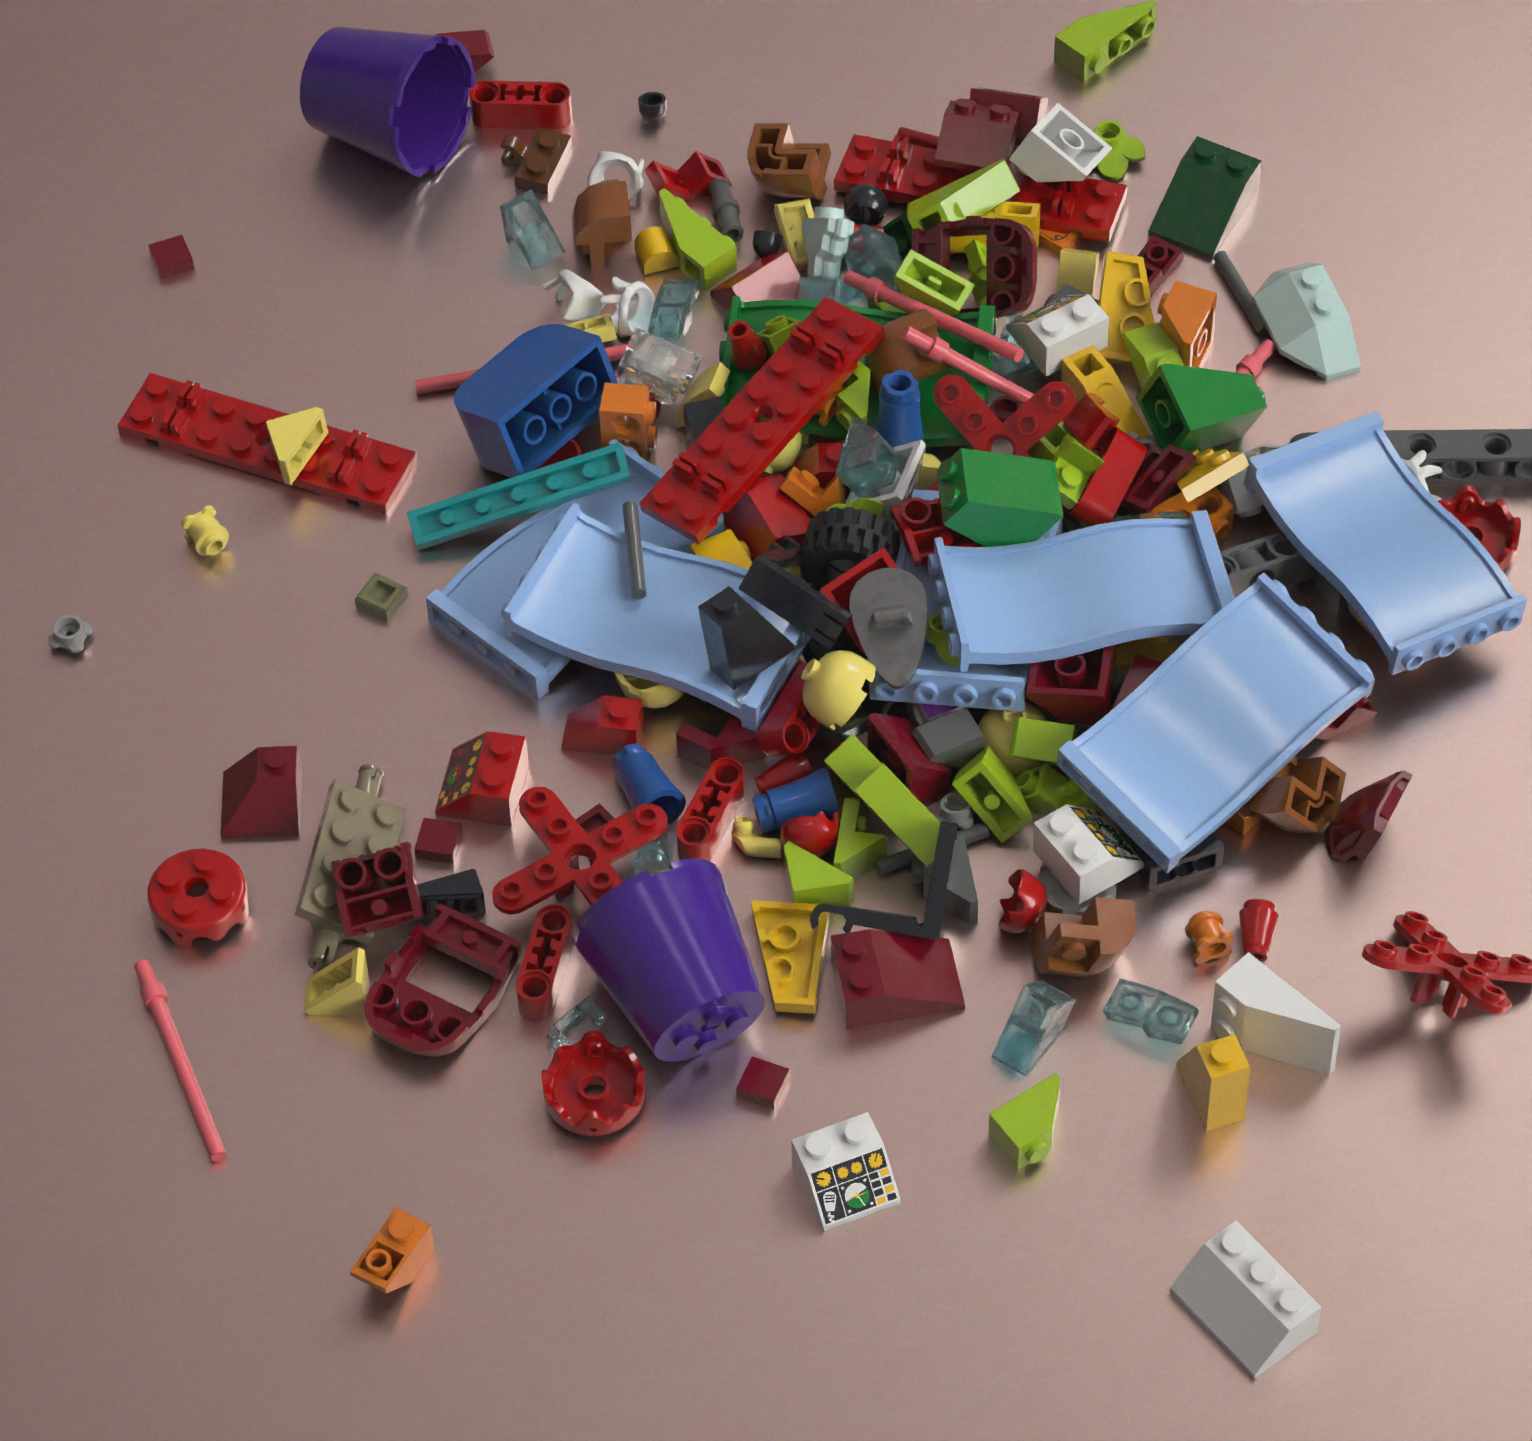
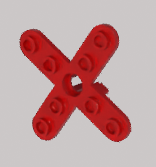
(984, 428)
(565, 842)
(1439, 960)

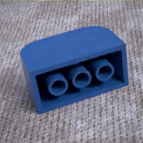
(533, 397)

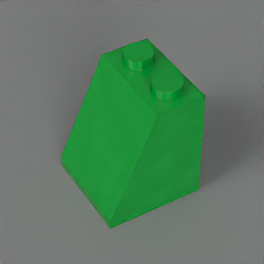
(1199, 406)
(998, 496)

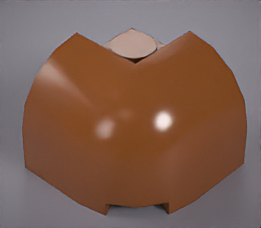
(787, 167)
(600, 218)
(897, 354)
(1301, 795)
(1086, 942)

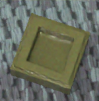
(381, 596)

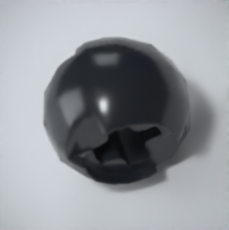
(865, 204)

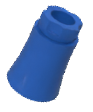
(899, 409)
(646, 782)
(796, 799)

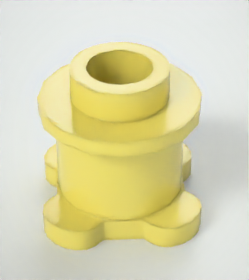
(205, 532)

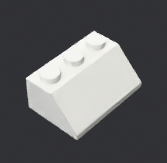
(1246, 1300)

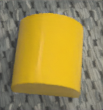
(655, 250)

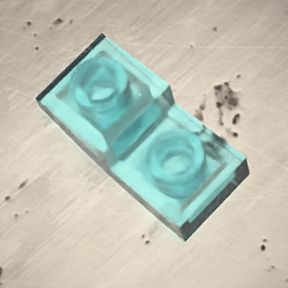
(672, 308)
(1153, 1010)

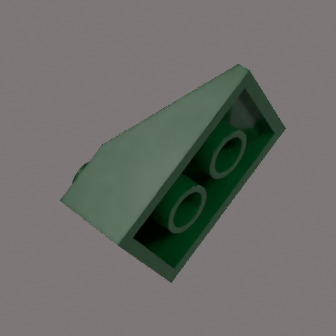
(1206, 197)

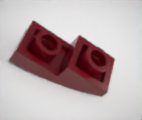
(1159, 260)

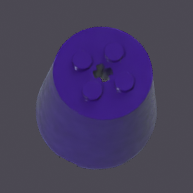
(390, 94)
(674, 959)

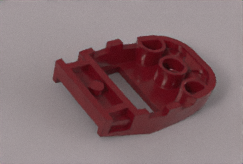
(1009, 258)
(422, 1020)

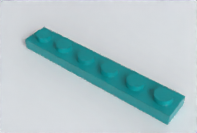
(519, 496)

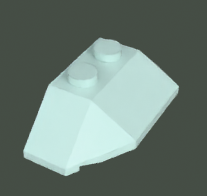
(1308, 320)

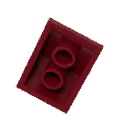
(893, 976)

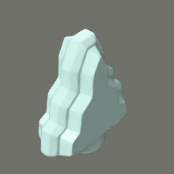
(826, 241)

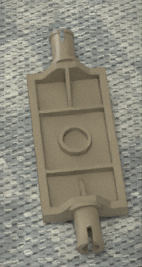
(350, 825)

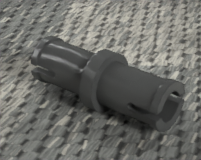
(725, 209)

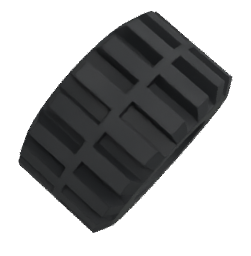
(842, 540)

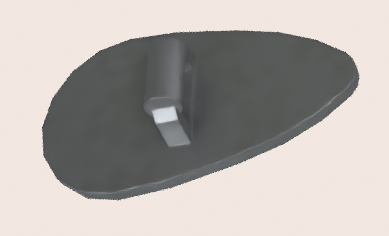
(890, 622)

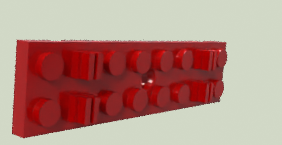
(908, 173)
(232, 434)
(737, 447)

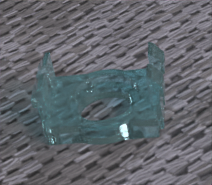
(660, 850)
(566, 1023)

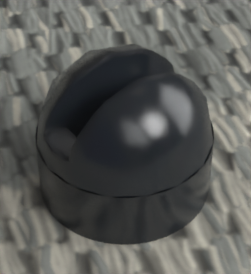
(652, 106)
(766, 243)

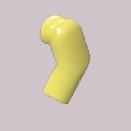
(751, 842)

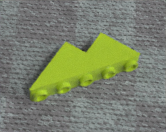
(886, 797)

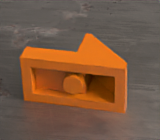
(806, 491)

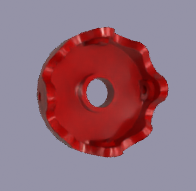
(1488, 522)
(201, 916)
(587, 1063)

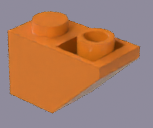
(395, 1253)

